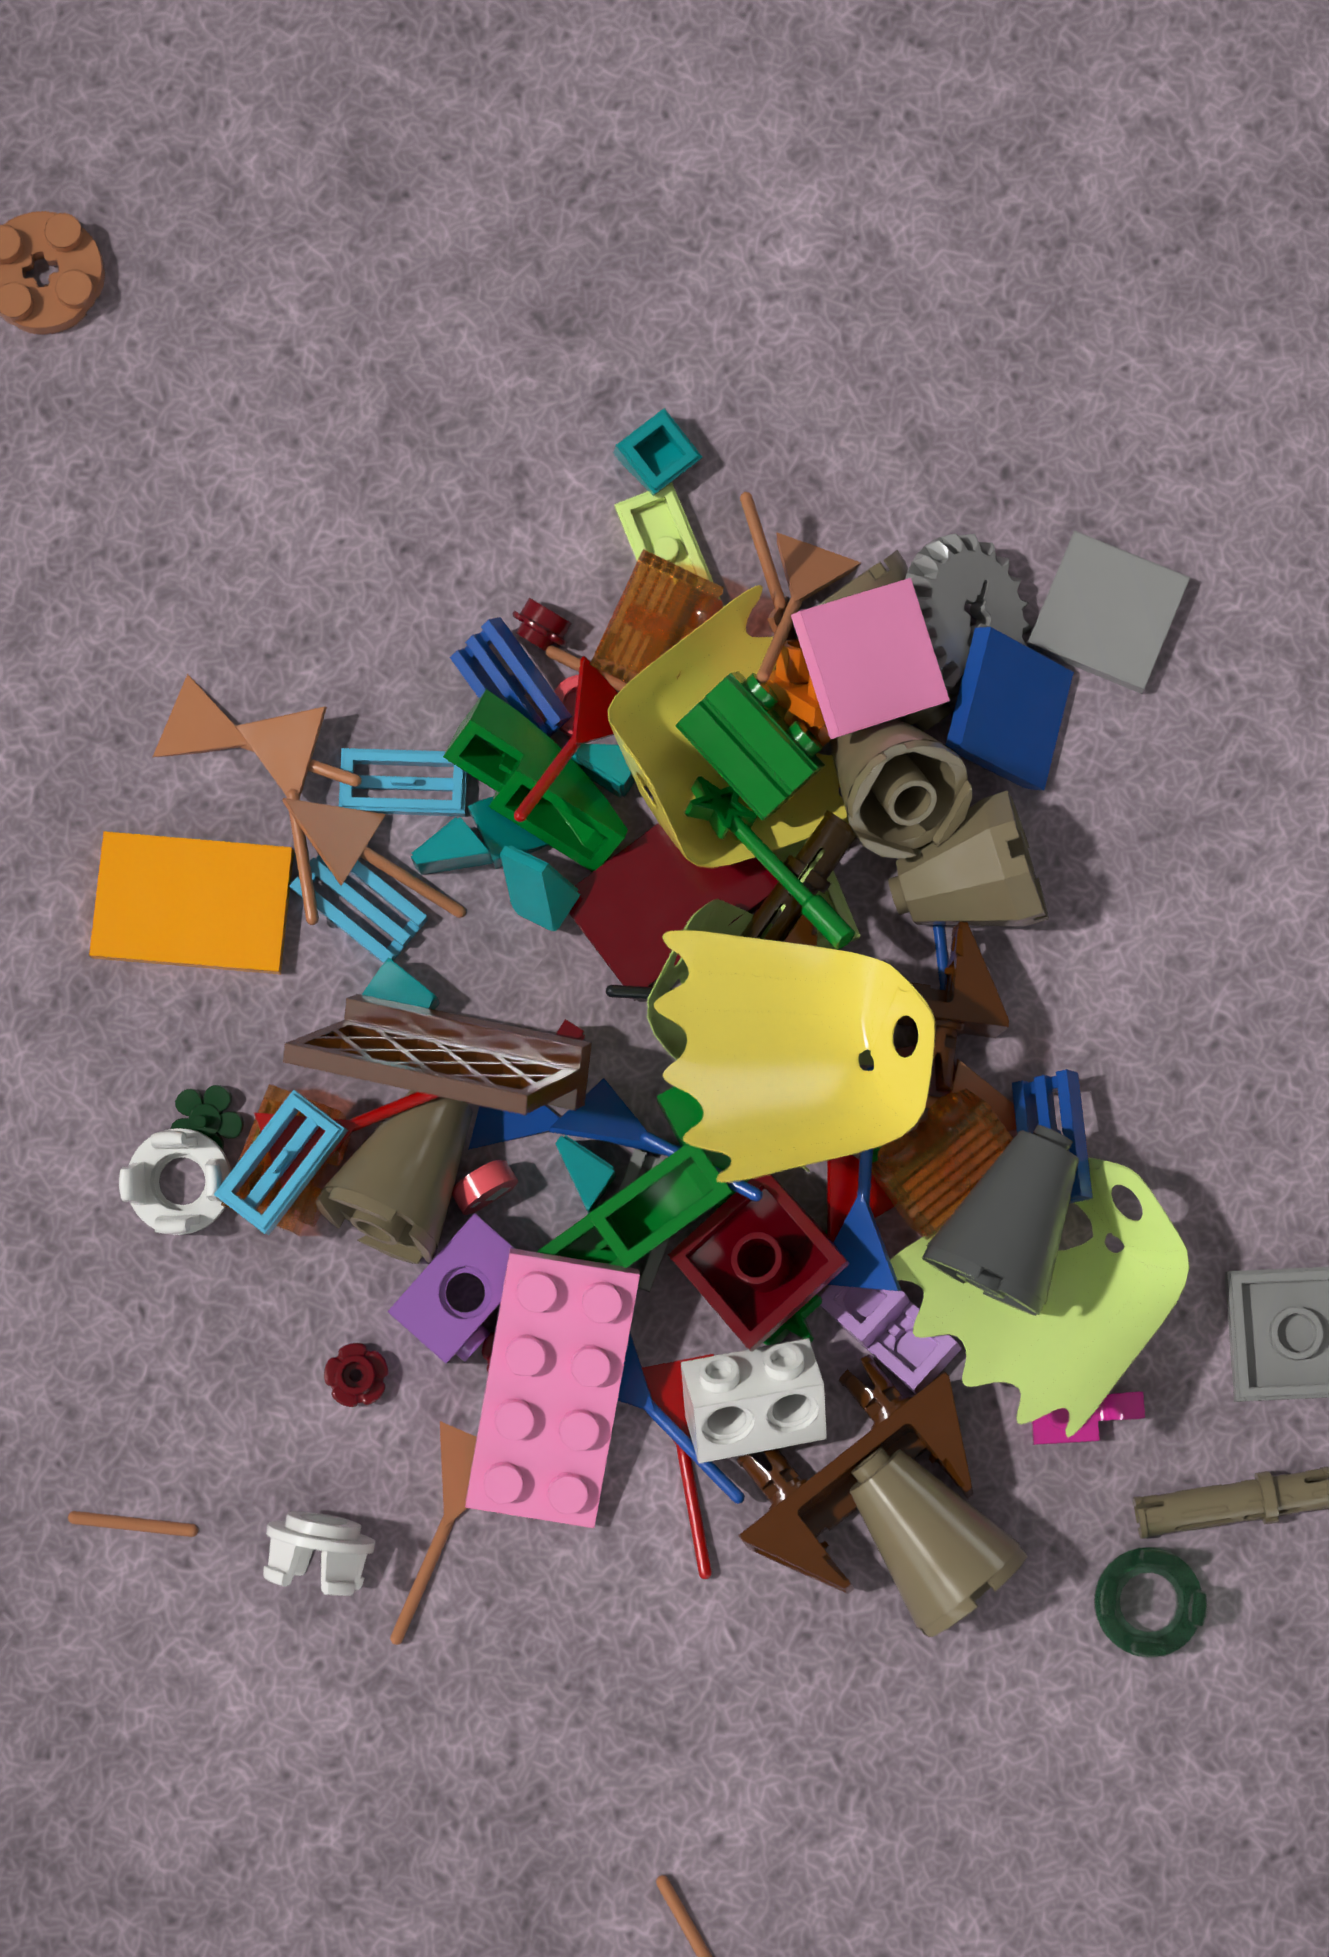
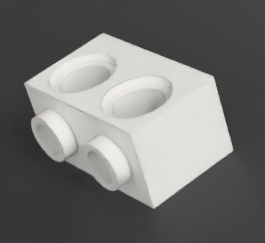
(754, 1400)

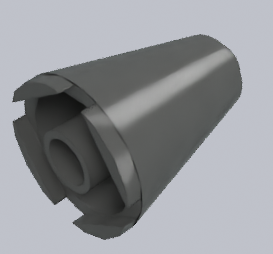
(1011, 1222)

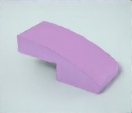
(884, 1326)

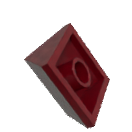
(759, 1260)

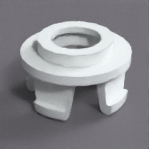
(142, 1189)
(338, 1539)

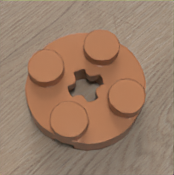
(70, 290)

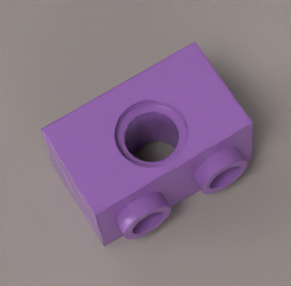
(424, 1305)

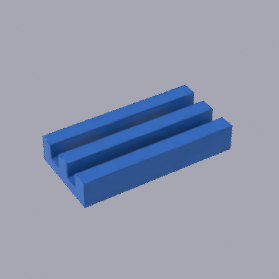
(485, 671)
(1036, 1107)

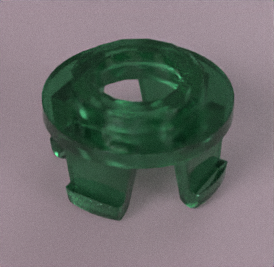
(1189, 1610)

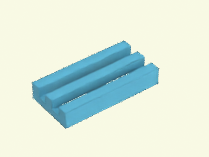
(401, 806)
(400, 936)
(302, 1176)

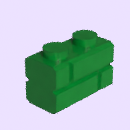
(752, 743)

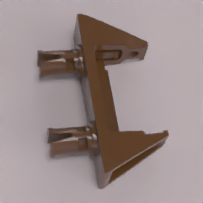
(964, 1006)
(811, 1505)

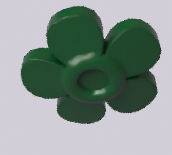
(207, 1113)

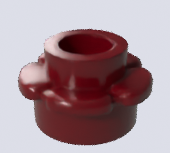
(541, 625)
(373, 1371)

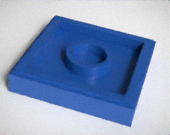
(1009, 709)

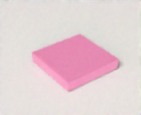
(870, 658)

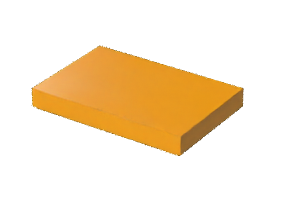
(191, 902)

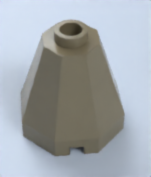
(975, 875)

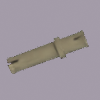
(1241, 1501)

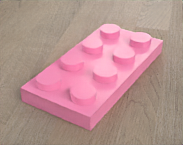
(552, 1388)

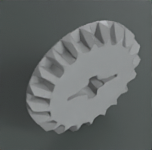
(958, 573)

